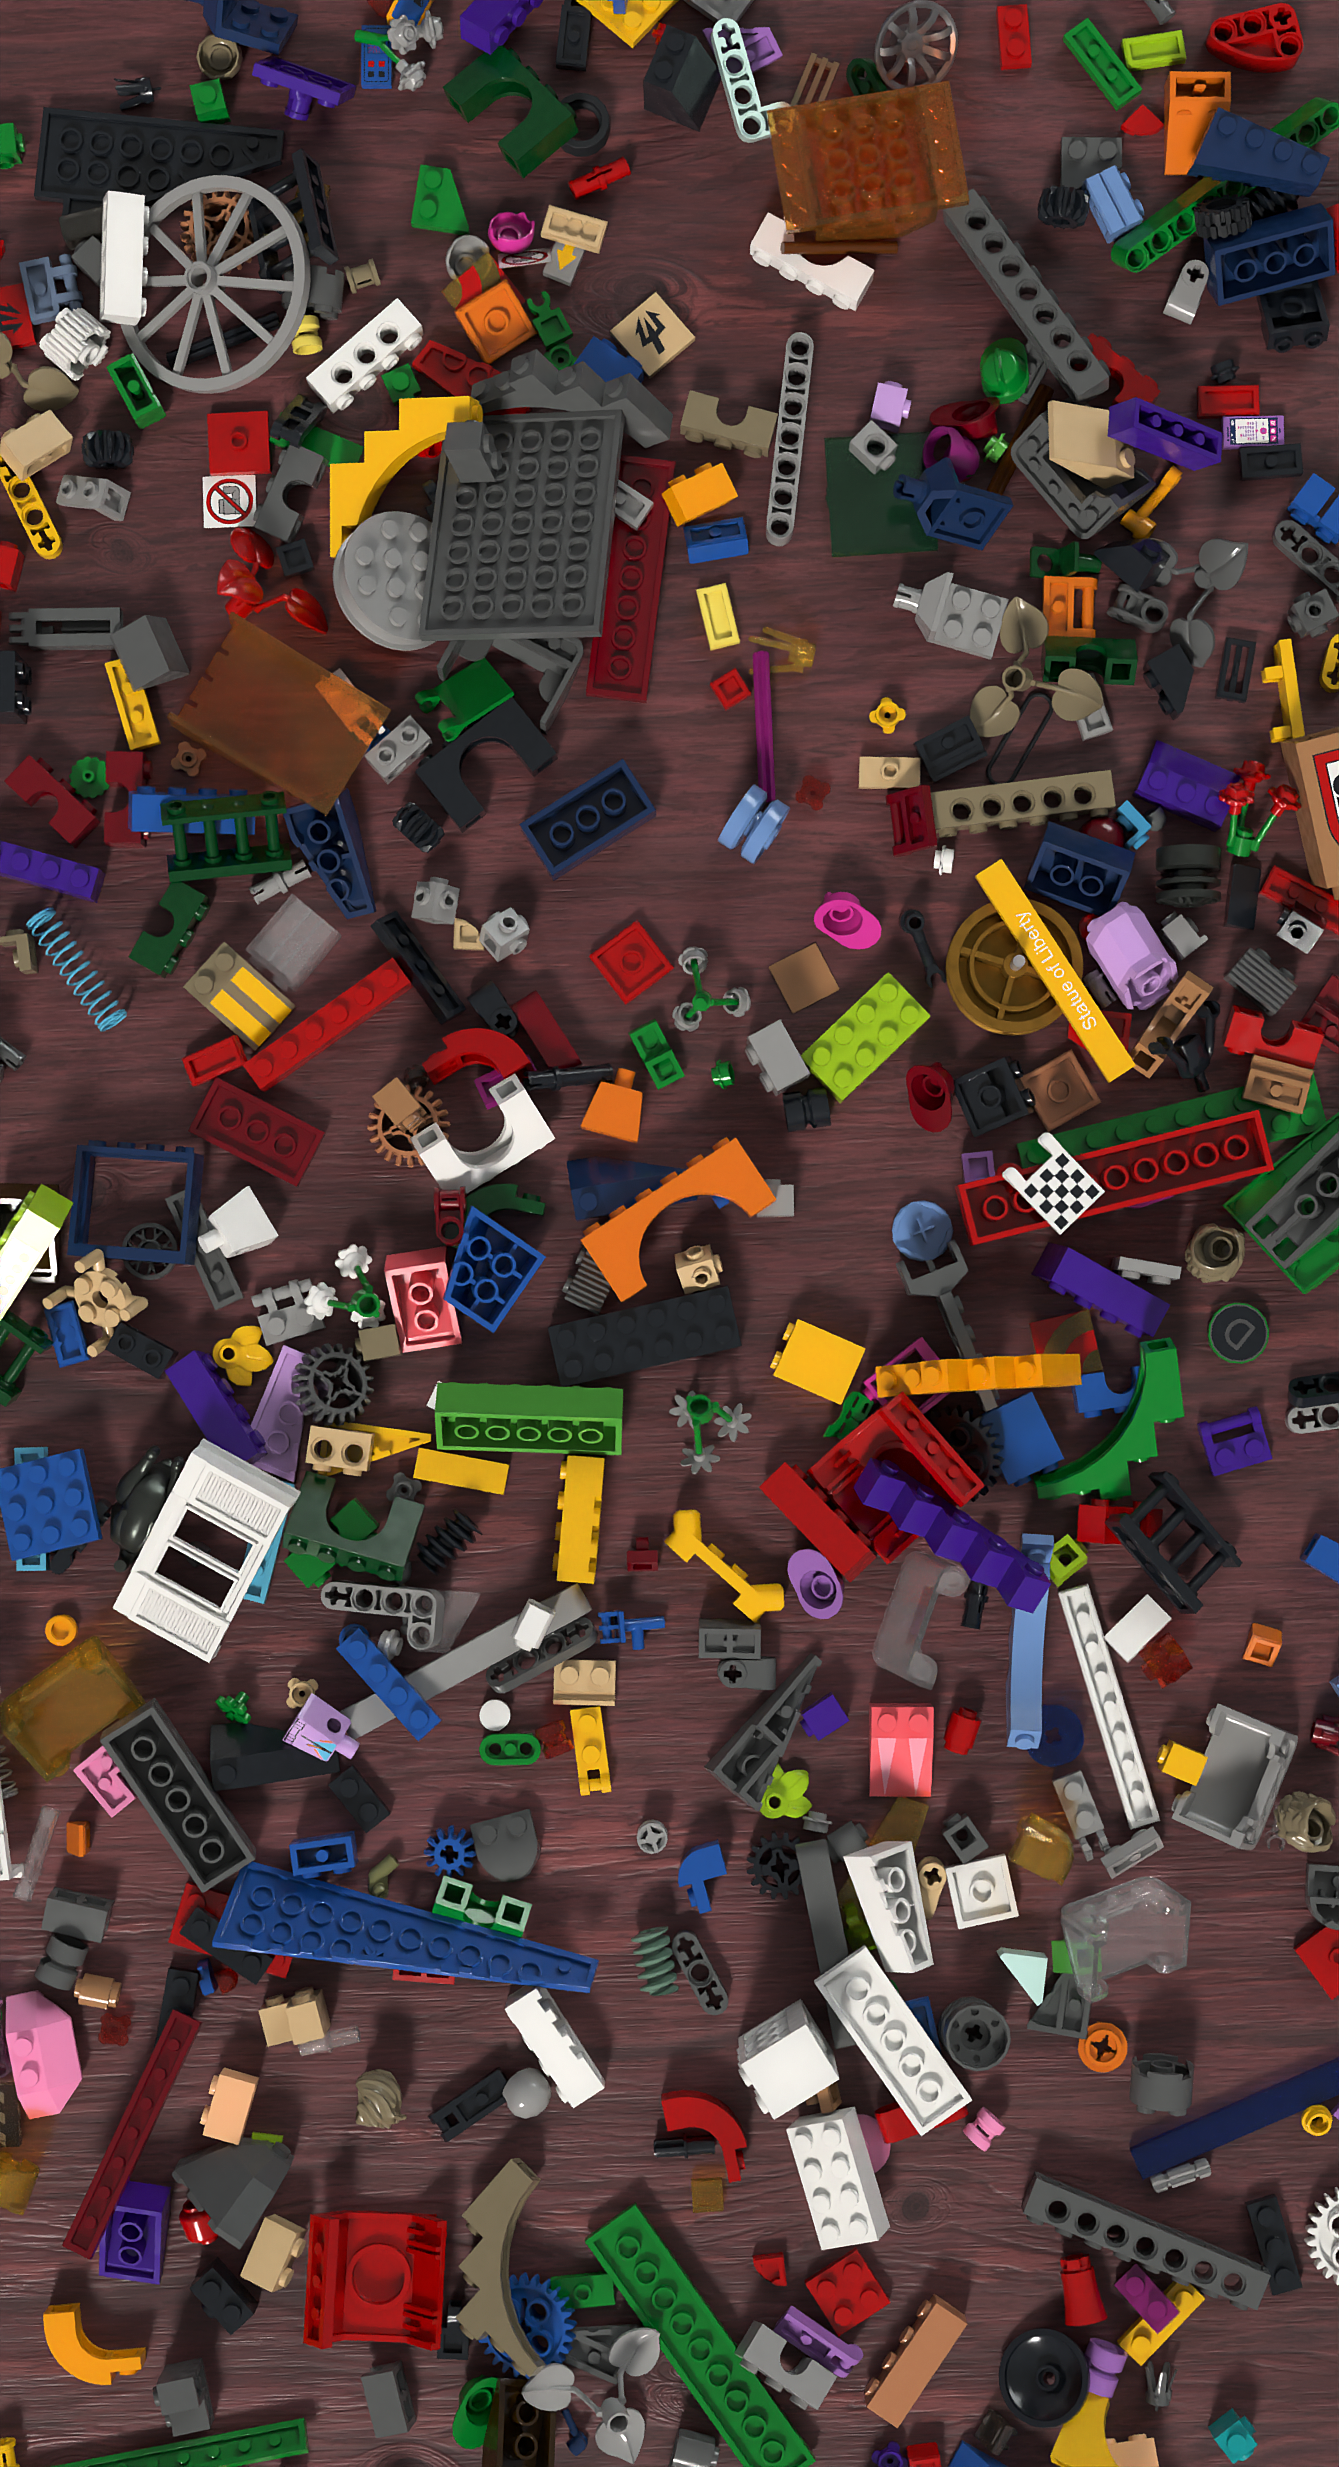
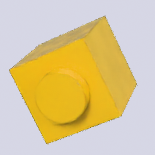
(1181, 1762)

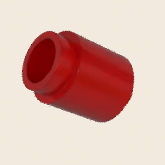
(961, 1730)

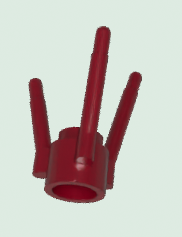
(1325, 1733)

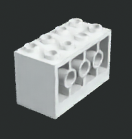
(786, 2060)

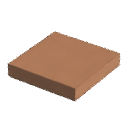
(1060, 1090)

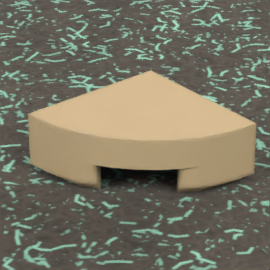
(466, 936)

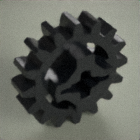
(764, 1867)

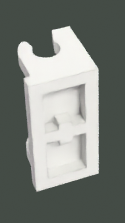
(1137, 1628)

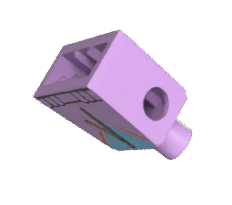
(321, 1730)

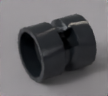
(806, 1109)

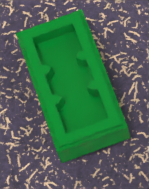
(585, 2289)

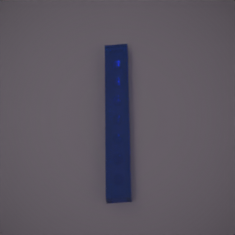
(1237, 2119)

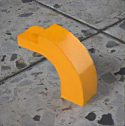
(79, 2354)

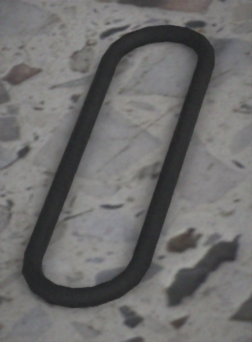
(1031, 745)

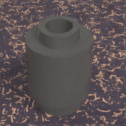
(846, 1840)

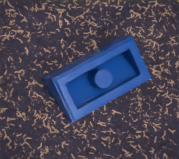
(716, 540)

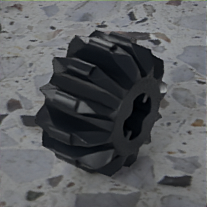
(1063, 207)
(107, 449)
(418, 827)

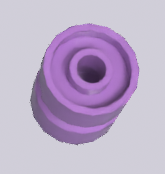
(1104, 2362)

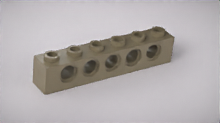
(1096, 784)

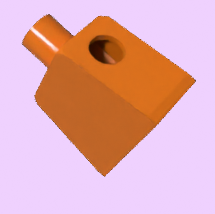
(616, 1109)

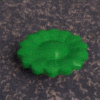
(89, 777)

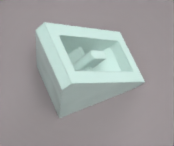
(1028, 1969)

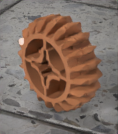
(213, 224)
(395, 1132)

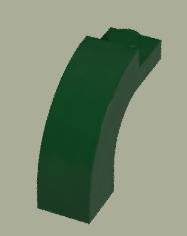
(498, 1198)

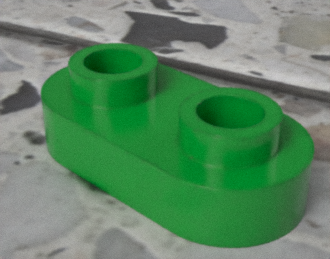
(510, 1749)

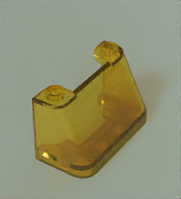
(67, 1706)

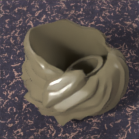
(1215, 1253)
(1305, 1821)
(378, 2100)

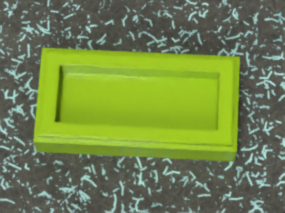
(1153, 50)

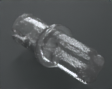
(332, 2040)

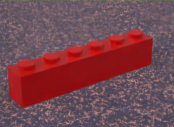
(327, 1025)

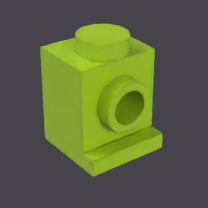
(1071, 1549)

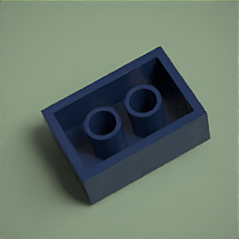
(1079, 870)

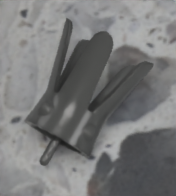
(1161, 2393)

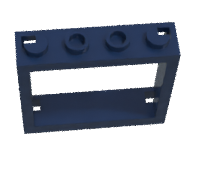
(82, 1201)

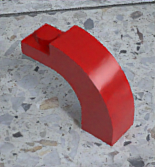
(477, 1047)
(704, 2111)

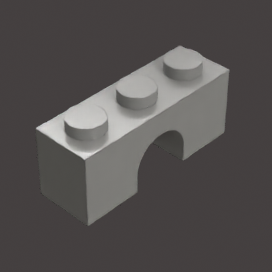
(806, 2382)

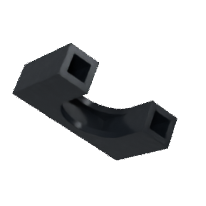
(503, 725)

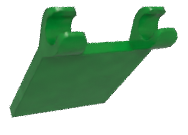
(467, 696)

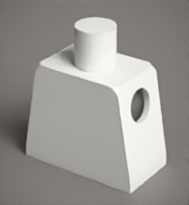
(238, 1226)

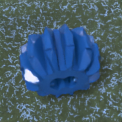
(459, 1845)

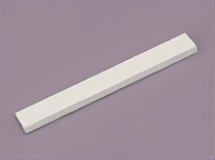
(1108, 1706)

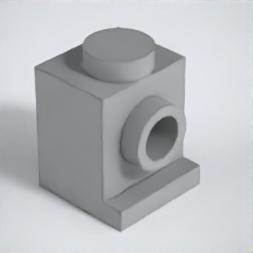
(1180, 935)

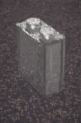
(292, 944)

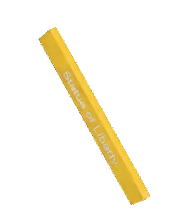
(1055, 970)

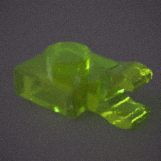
(858, 1931)

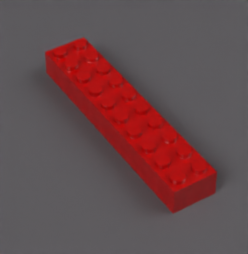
(1128, 1174)

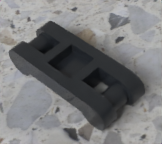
(298, 420)

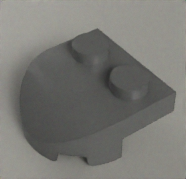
(507, 1845)
(1323, 1893)

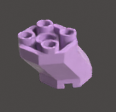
(1131, 956)

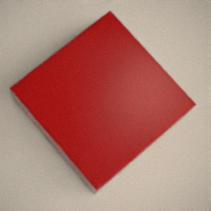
(730, 689)

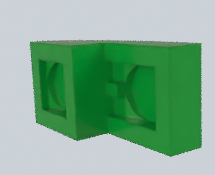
(656, 1054)

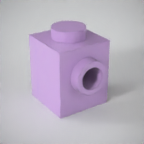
(890, 406)

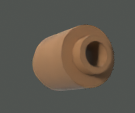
(97, 1991)

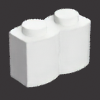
(532, 1625)

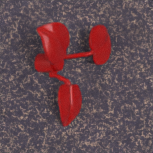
(247, 593)

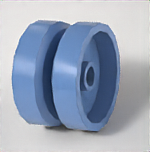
(751, 823)

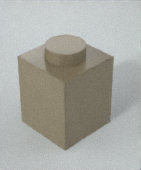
(378, 1343)

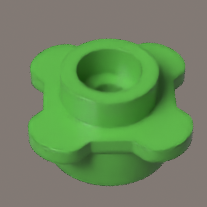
(995, 448)

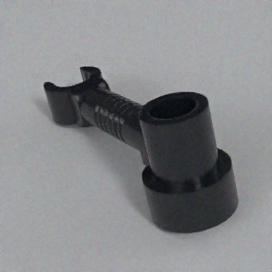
(920, 940)

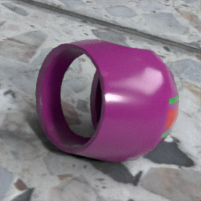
(960, 451)

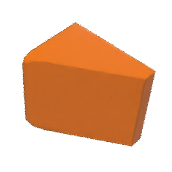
(1262, 1644)
(78, 1838)

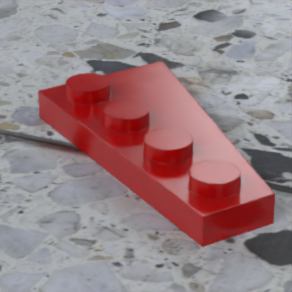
(456, 373)

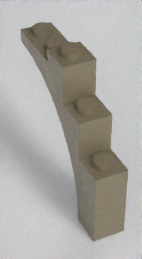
(487, 2266)

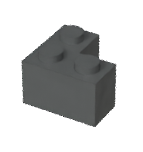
(184, 2397)

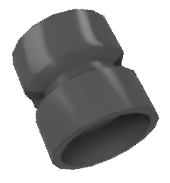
(63, 1957)

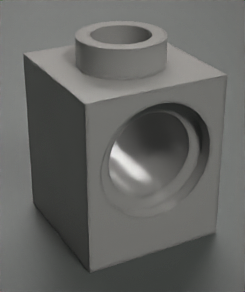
(871, 435)

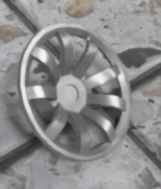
(912, 43)

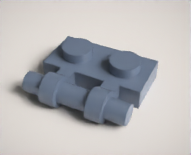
(41, 290)

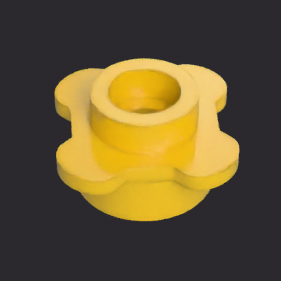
(887, 706)

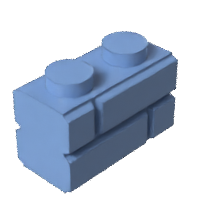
(1112, 203)

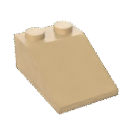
(1081, 444)

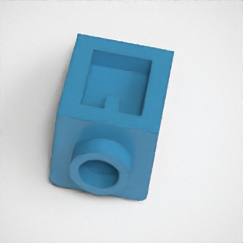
(1133, 821)

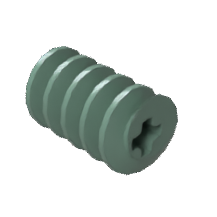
(655, 1961)

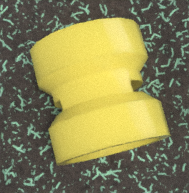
(307, 339)

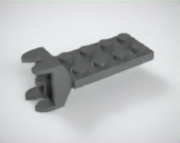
(939, 1285)

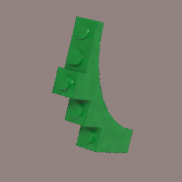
(1133, 1438)

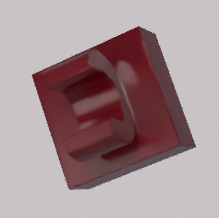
(642, 1558)

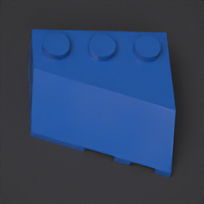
(489, 1270)

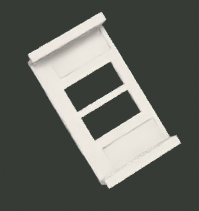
(231, 1497)

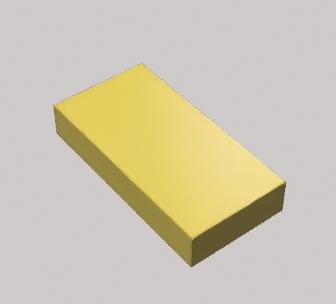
(718, 616)

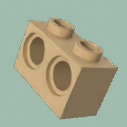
(340, 1440)

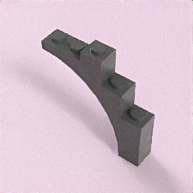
(576, 388)

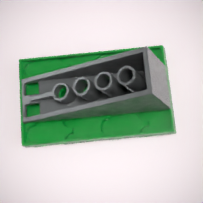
(1297, 1209)

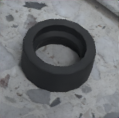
(594, 144)

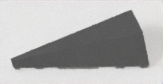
(753, 1751)

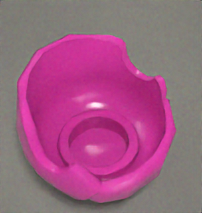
(511, 232)

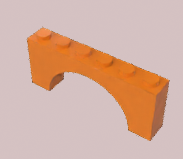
(722, 1173)

